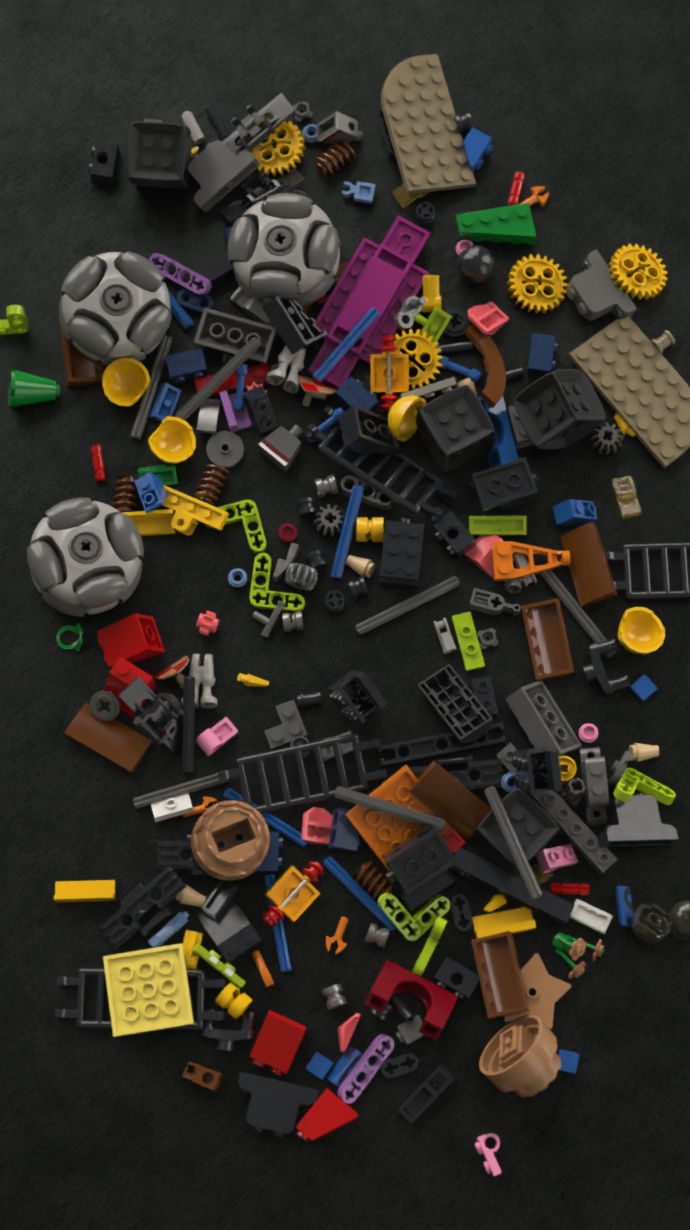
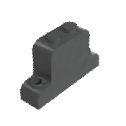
(219, 172)
(595, 291)
(596, 791)

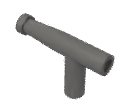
(269, 622)

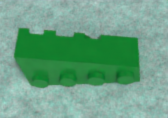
(497, 225)

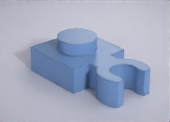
(362, 192)

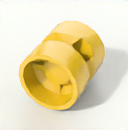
(369, 529)
(567, 769)
(233, 1000)

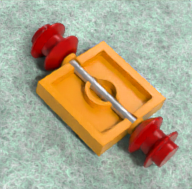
(389, 372)
(292, 893)

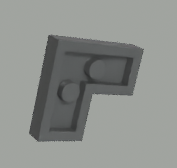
(289, 729)

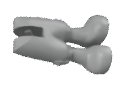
(296, 364)
(205, 676)

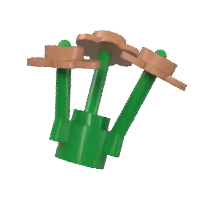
(577, 946)

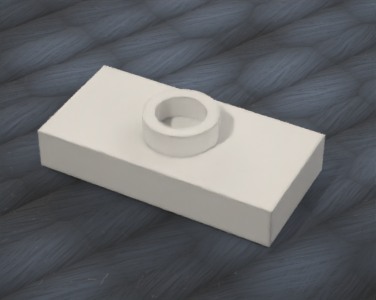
(172, 807)
(590, 916)

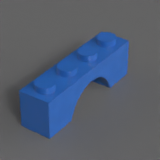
(504, 446)

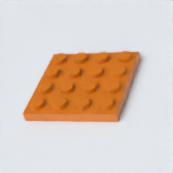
(386, 831)

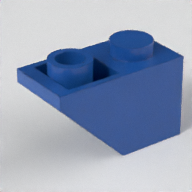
(475, 147)
(151, 491)
(574, 512)

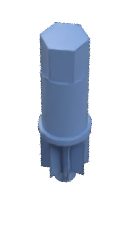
(169, 929)

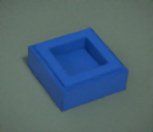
(643, 688)
(568, 1061)
(319, 1065)

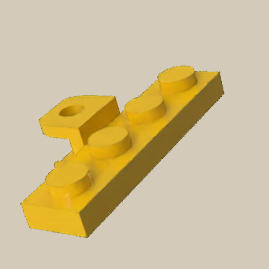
(191, 511)

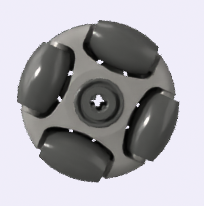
(284, 249)
(105, 307)
(85, 557)

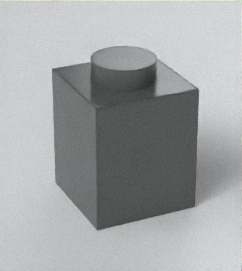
(410, 1032)

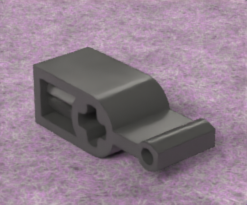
(251, 306)
(484, 600)

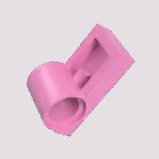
(217, 736)
(556, 857)
(490, 1164)

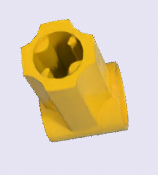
(431, 293)
(189, 942)

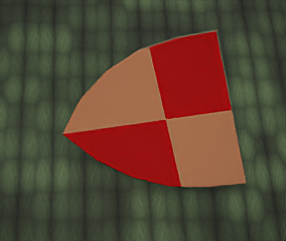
(314, 389)
(174, 670)

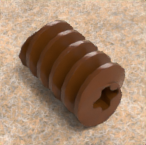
(333, 157)
(209, 484)
(124, 493)
(372, 880)

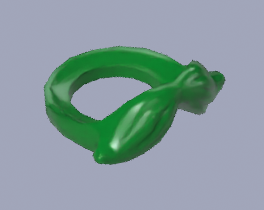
(75, 629)

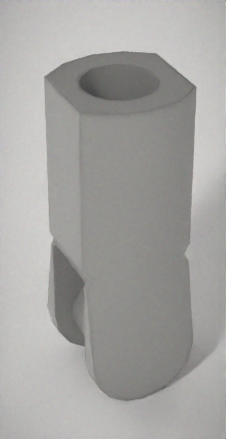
(196, 134)
(521, 561)
(445, 638)

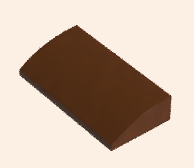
(79, 367)
(588, 565)
(548, 639)
(108, 739)
(450, 799)
(500, 975)

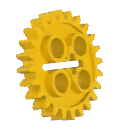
(280, 162)
(642, 282)
(537, 283)
(423, 347)

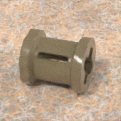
(663, 341)

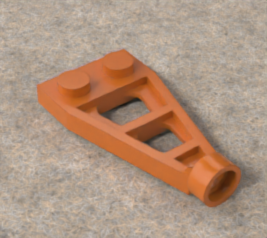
(503, 561)

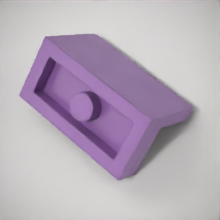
(236, 419)

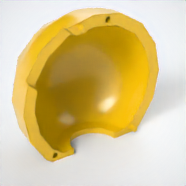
(125, 381)
(403, 417)
(172, 440)
(641, 631)

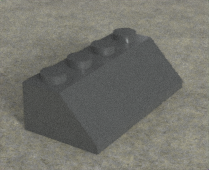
(232, 333)
(542, 719)

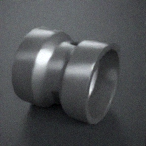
(328, 485)
(297, 621)
(379, 936)
(334, 997)

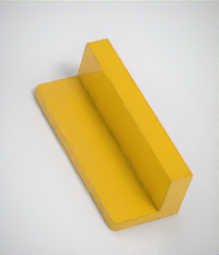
(153, 523)
(84, 891)
(512, 920)

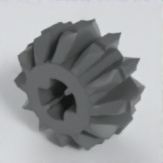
(606, 445)
(323, 523)
(301, 576)

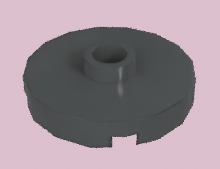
(227, 458)
(619, 768)

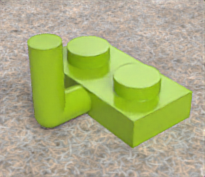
(434, 324)

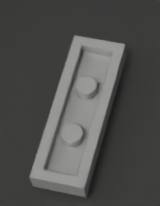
(428, 391)

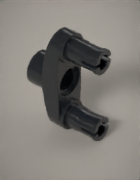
(596, 671)
(227, 1038)

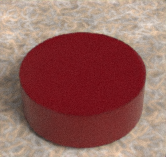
(287, 533)

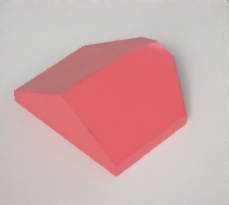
(487, 318)
(481, 553)
(316, 826)
(346, 1031)

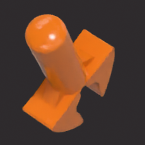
(535, 198)
(202, 808)
(338, 936)
(262, 968)

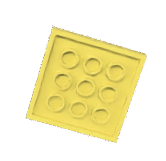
(148, 990)

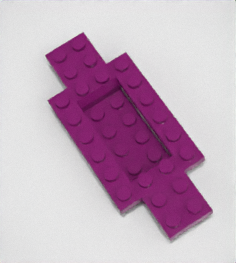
(369, 283)

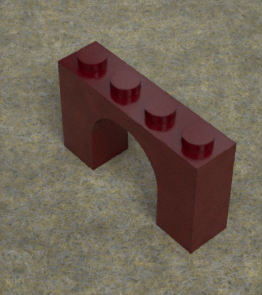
(396, 980)

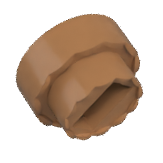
(222, 825)
(521, 1057)

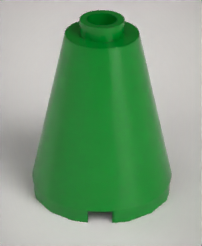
(30, 389)

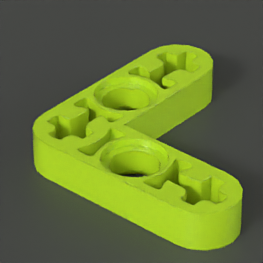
(16, 321)
(247, 518)
(263, 589)
(634, 780)
(414, 921)
(429, 947)

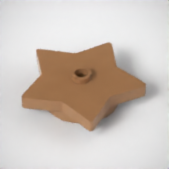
(547, 991)

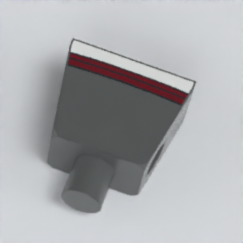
(337, 128)
(282, 446)

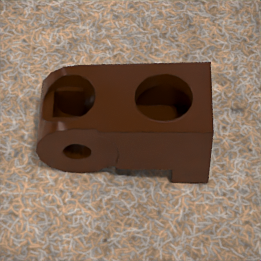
(203, 1076)

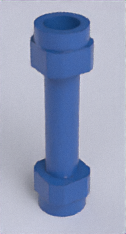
(473, 374)
(239, 403)
(329, 422)

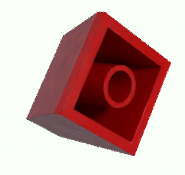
(130, 638)
(121, 676)
(277, 1043)
(325, 1116)

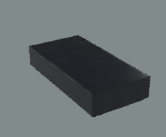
(219, 899)

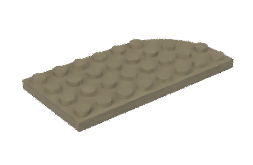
(424, 127)
(639, 387)

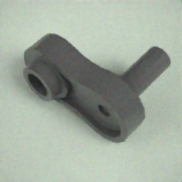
(410, 307)

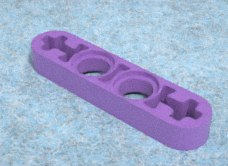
(179, 274)
(368, 1070)

